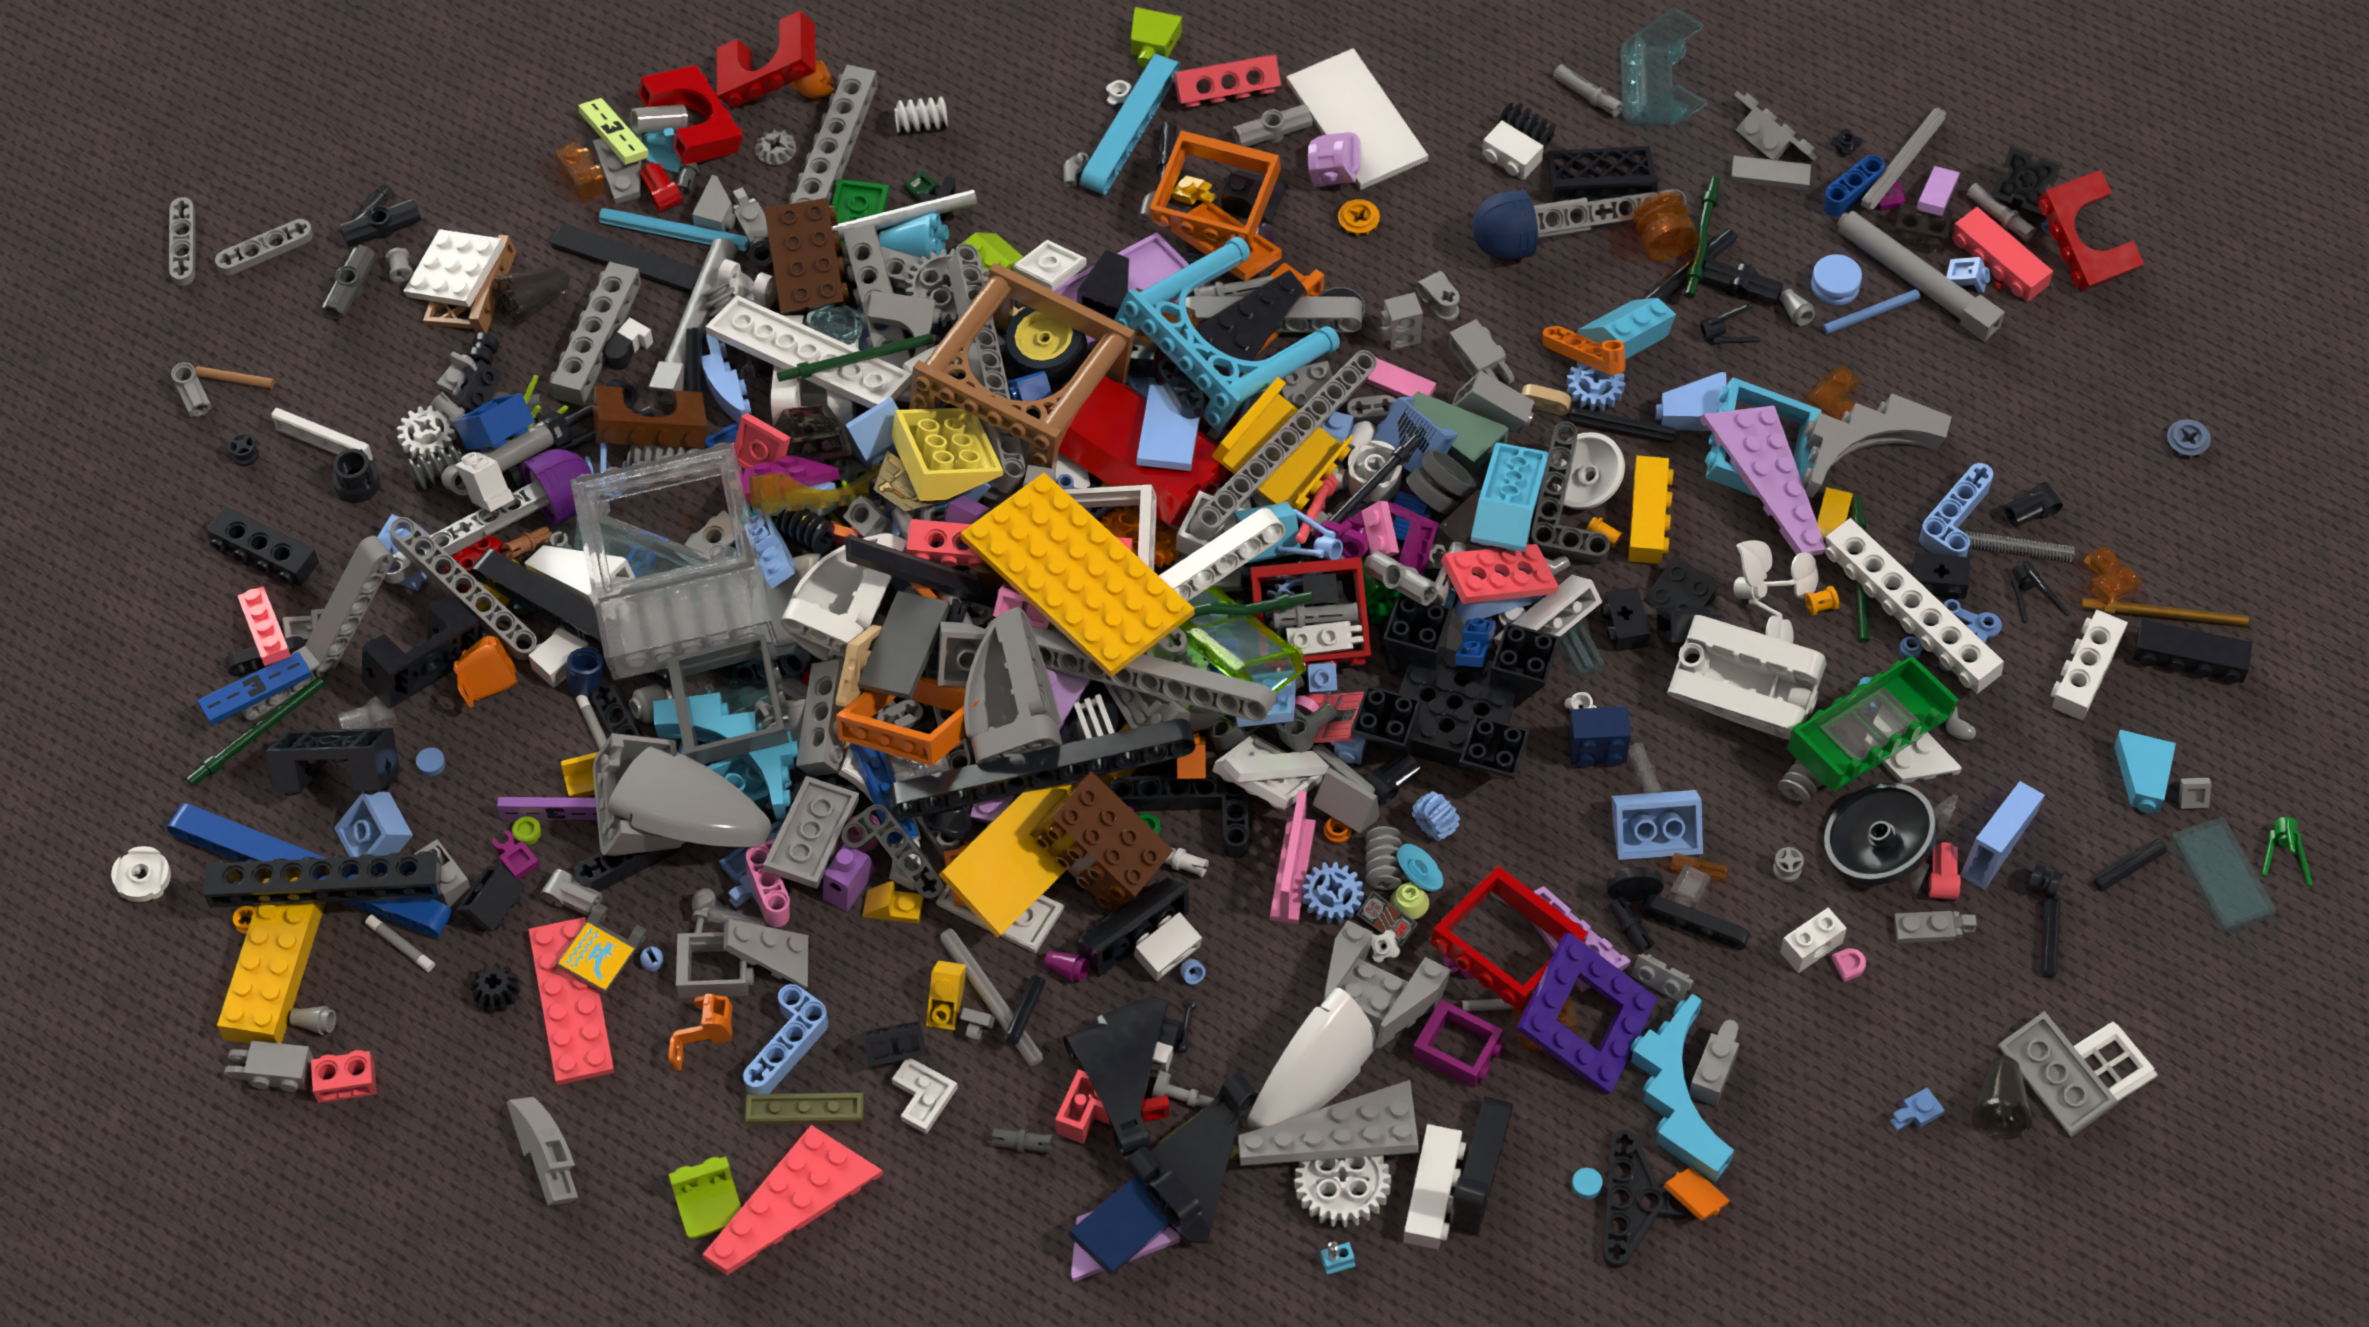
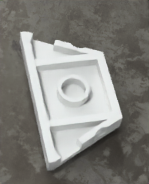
(1921, 761)

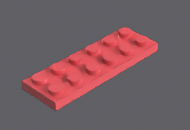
(570, 1008)

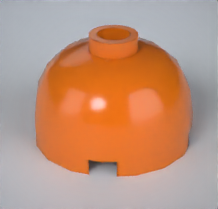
(815, 85)

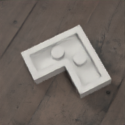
(930, 1093)

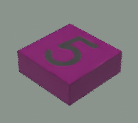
(1892, 198)

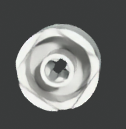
(1365, 462)

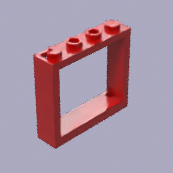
(1337, 566)
(1482, 969)

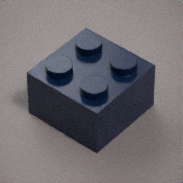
(1599, 736)

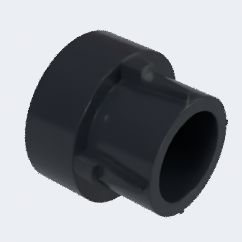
(355, 476)

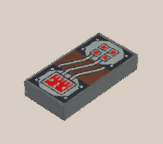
(1386, 916)

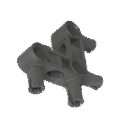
(1296, 734)

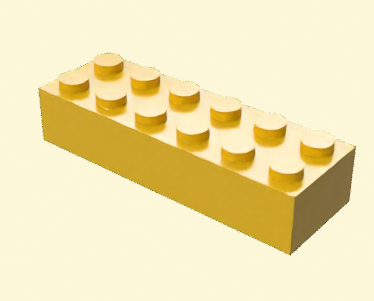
(269, 972)

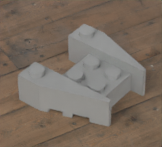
(1383, 997)

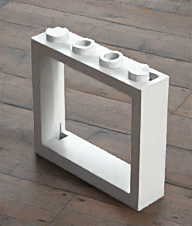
(1125, 496)

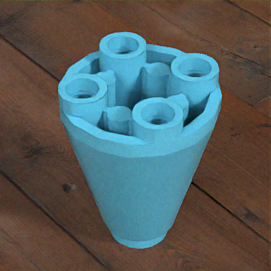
(917, 236)

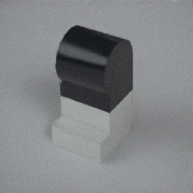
(626, 343)
(1166, 1044)

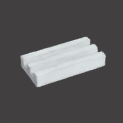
(1089, 704)

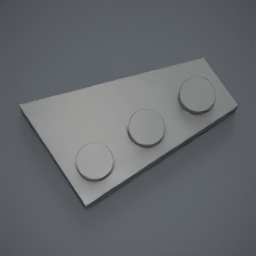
(622, 178)
(772, 948)

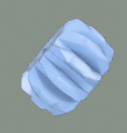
(1435, 816)

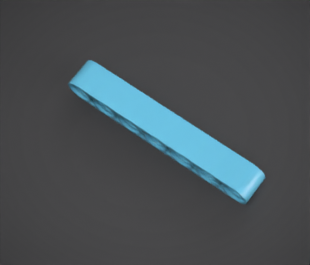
(1129, 123)

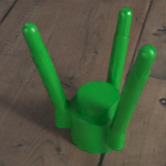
(2287, 835)

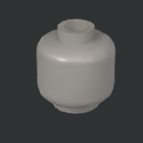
(642, 702)

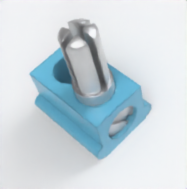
(1333, 1262)

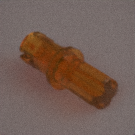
(1715, 870)

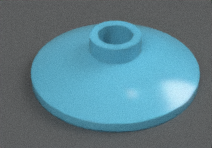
(1419, 867)

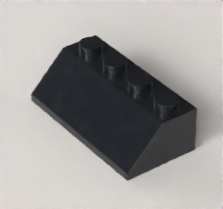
(1119, 932)

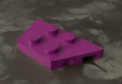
(799, 469)

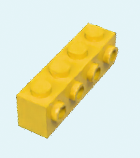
(1649, 510)

